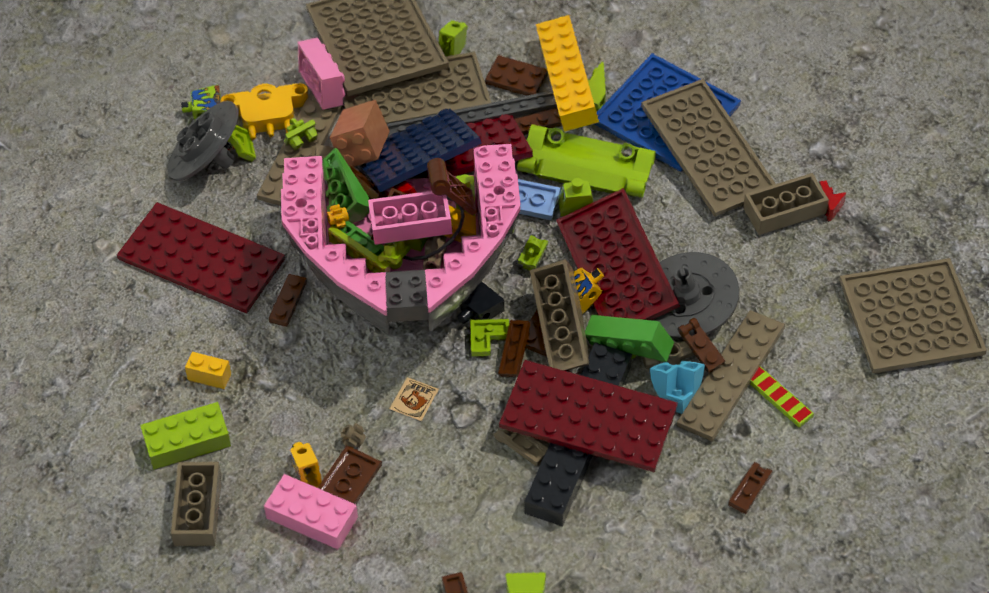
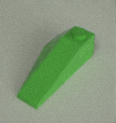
(344, 187)

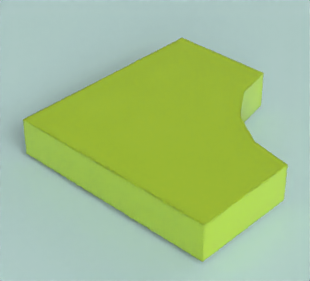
(242, 143)

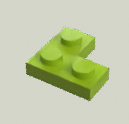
(485, 330)

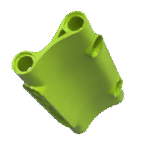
(587, 159)

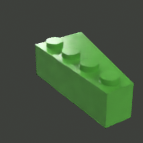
(632, 336)

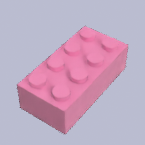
(320, 73)
(409, 217)
(311, 511)

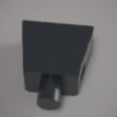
(481, 305)

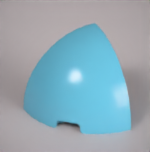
(677, 381)

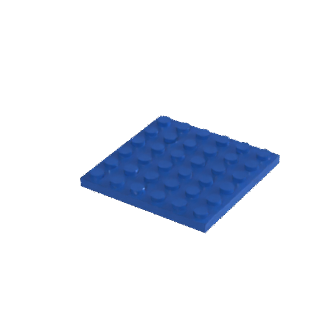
(628, 121)

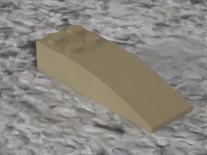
(560, 315)

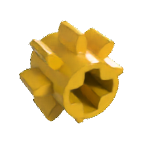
(337, 216)

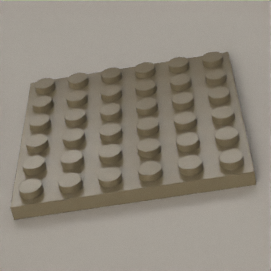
(912, 315)

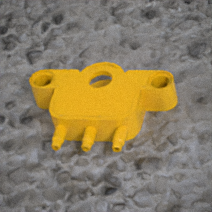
(268, 110)

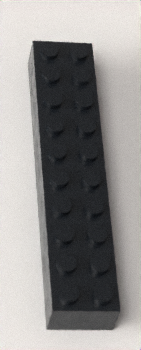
(564, 467)

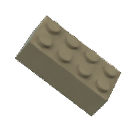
(785, 203)
(196, 504)

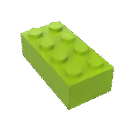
(185, 435)

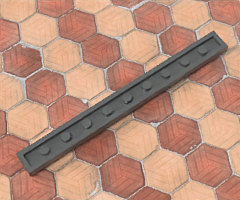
(514, 107)

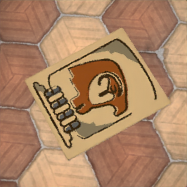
(414, 399)

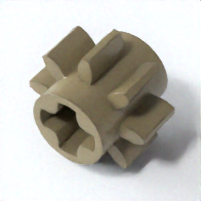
(353, 435)

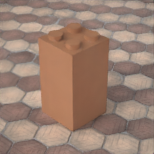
(360, 133)

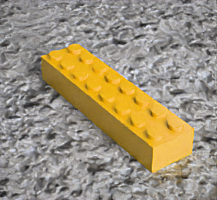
(567, 73)

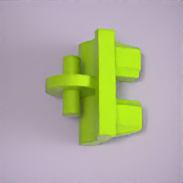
(299, 129)
(394, 253)
(532, 253)

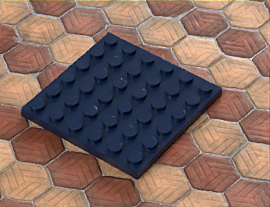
(409, 151)

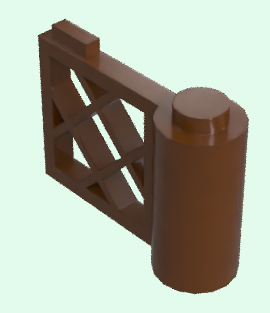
(446, 184)

